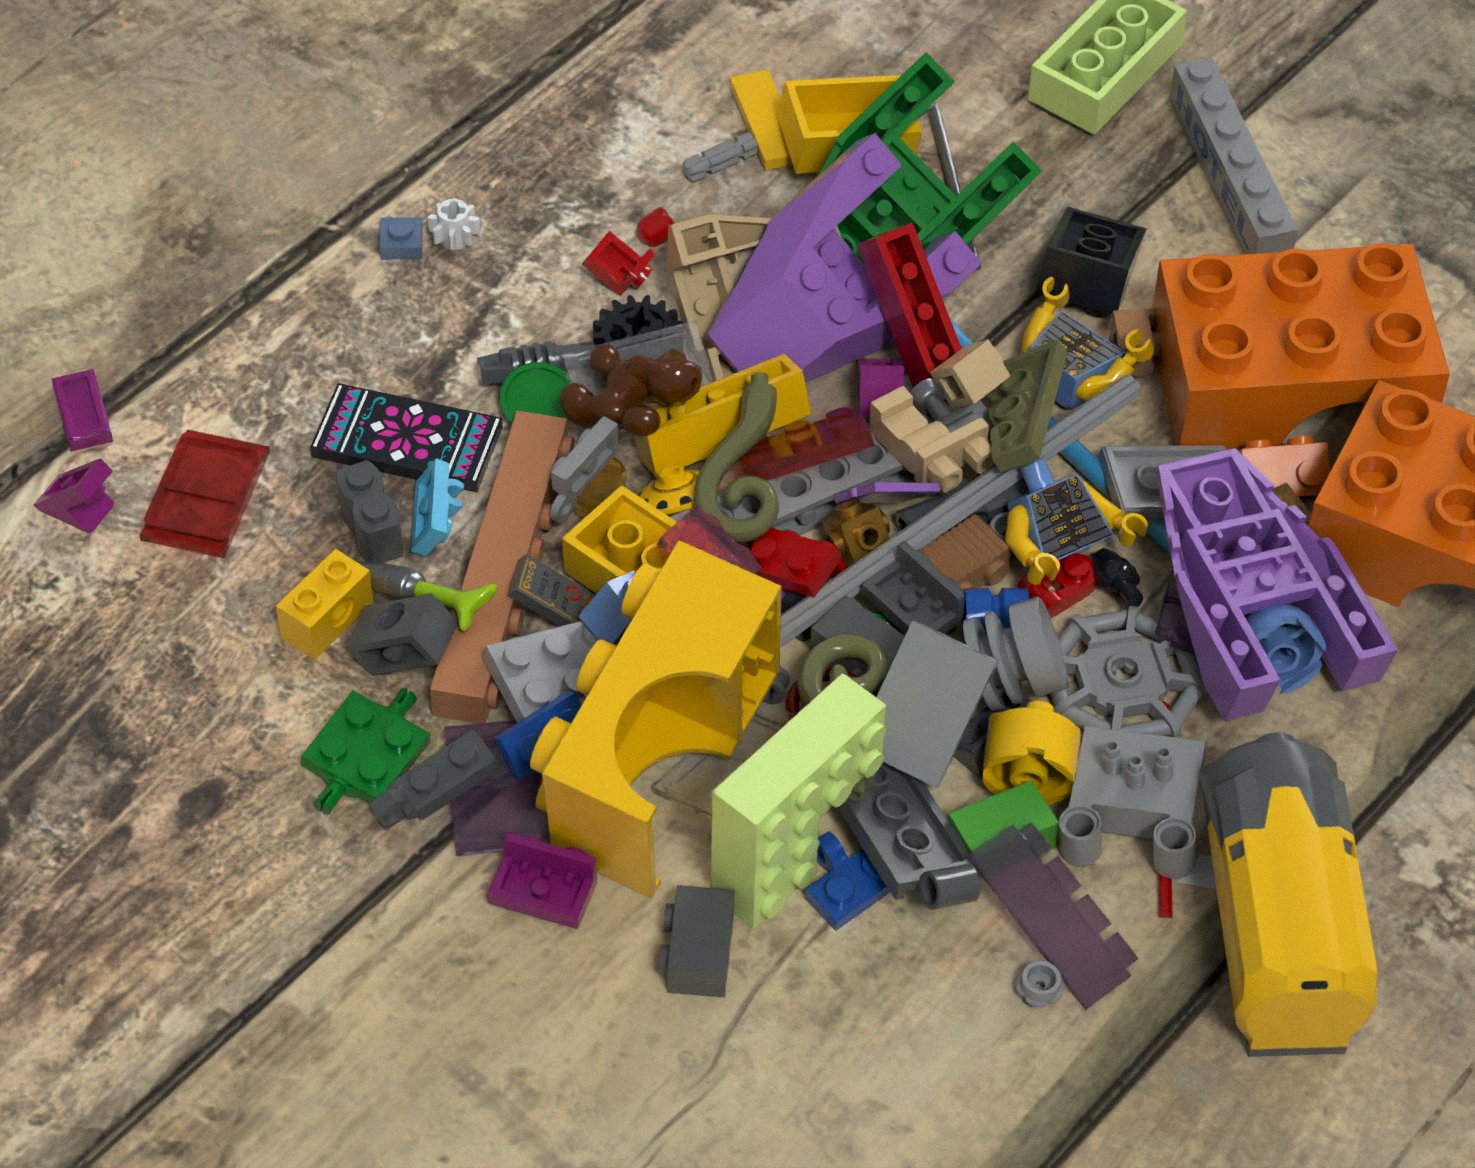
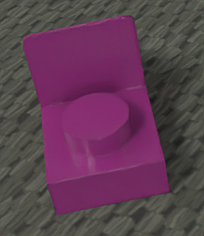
(78, 496)

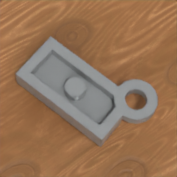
(578, 469)

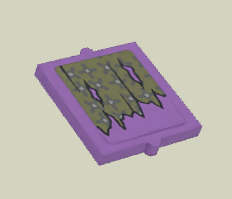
(888, 492)

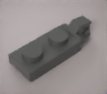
(436, 781)

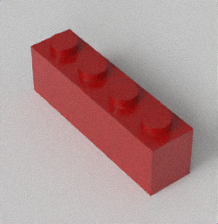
(910, 300)

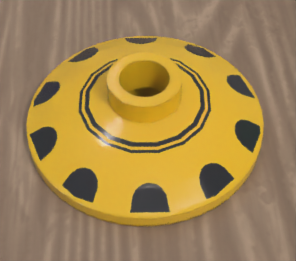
(672, 490)

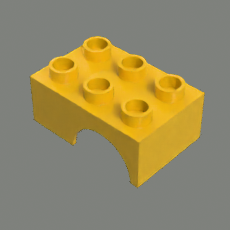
(673, 686)

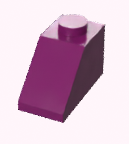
(875, 379)

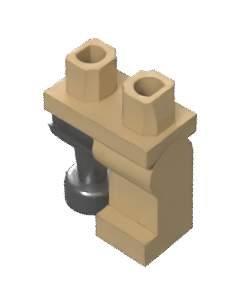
(934, 449)

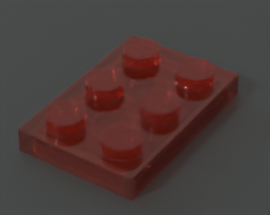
(808, 444)

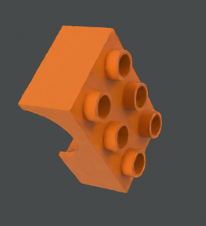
(1289, 334)
(1403, 495)

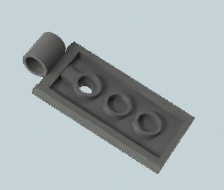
(901, 814)

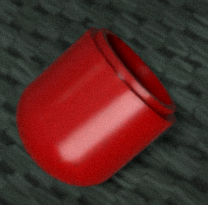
(654, 227)

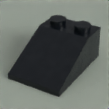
(1093, 258)

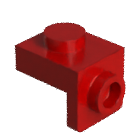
(618, 264)

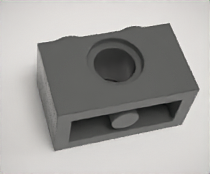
(402, 634)

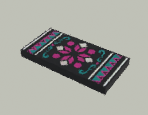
(405, 435)

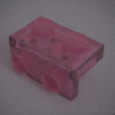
(708, 535)

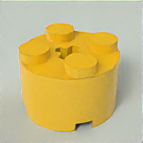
(1032, 746)

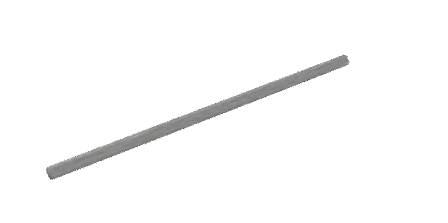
(955, 508)

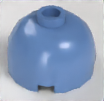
(1290, 643)

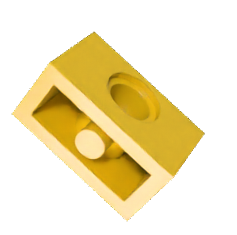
(324, 604)

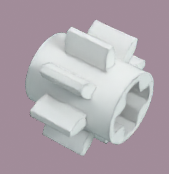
(454, 224)

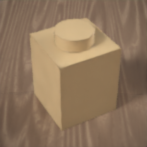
(971, 373)

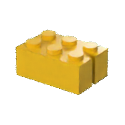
(820, 109)

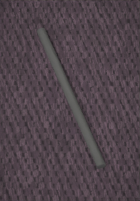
(947, 159)

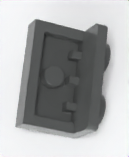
(915, 591)

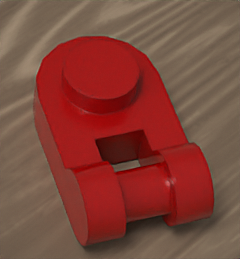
(1072, 584)

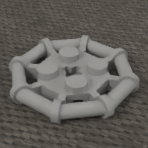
(1126, 697)

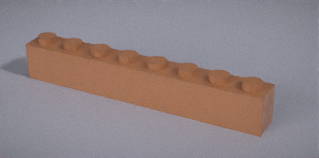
(510, 529)

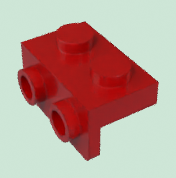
(796, 561)

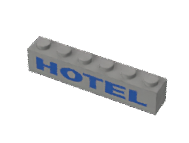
(1231, 159)

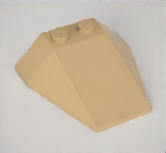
(704, 267)

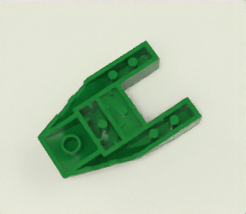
(914, 191)

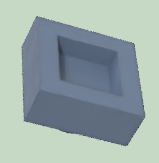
(401, 238)

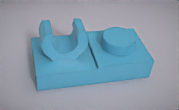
(432, 507)

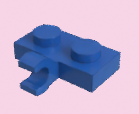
(519, 740)
(848, 886)

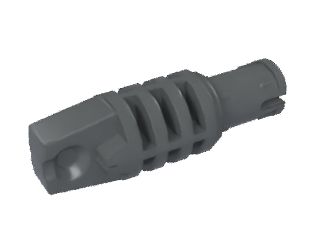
(497, 366)

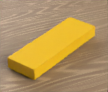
(759, 107)

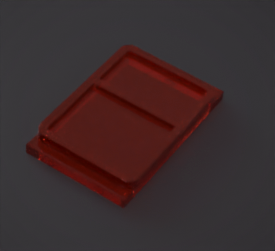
(204, 493)

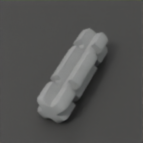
(720, 157)

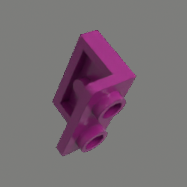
(544, 880)

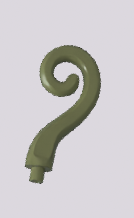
(756, 417)
(828, 652)

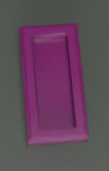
(82, 410)

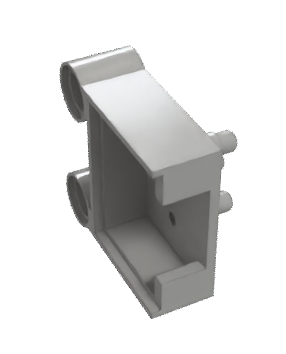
(1135, 789)

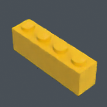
(704, 421)

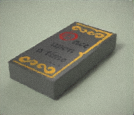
(548, 592)

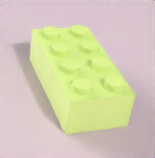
(1106, 59)

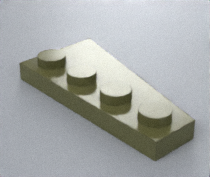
(1025, 405)

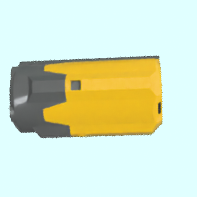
(1289, 897)

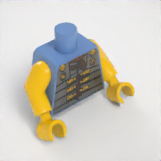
(1091, 359)
(1061, 520)

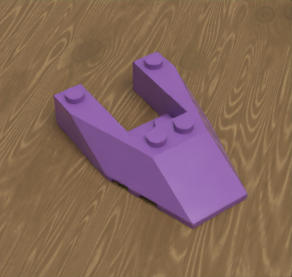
(808, 288)
(1248, 551)

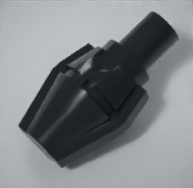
(1117, 575)

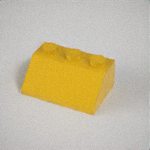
(615, 540)

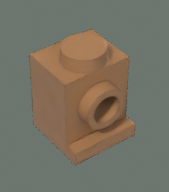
(1127, 320)

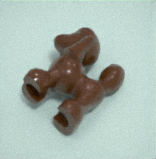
(629, 387)

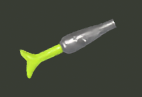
(404, 582)

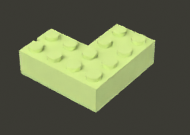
(774, 801)

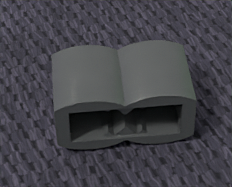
(370, 512)

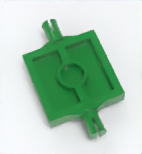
(364, 748)

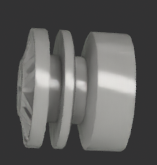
(1023, 652)

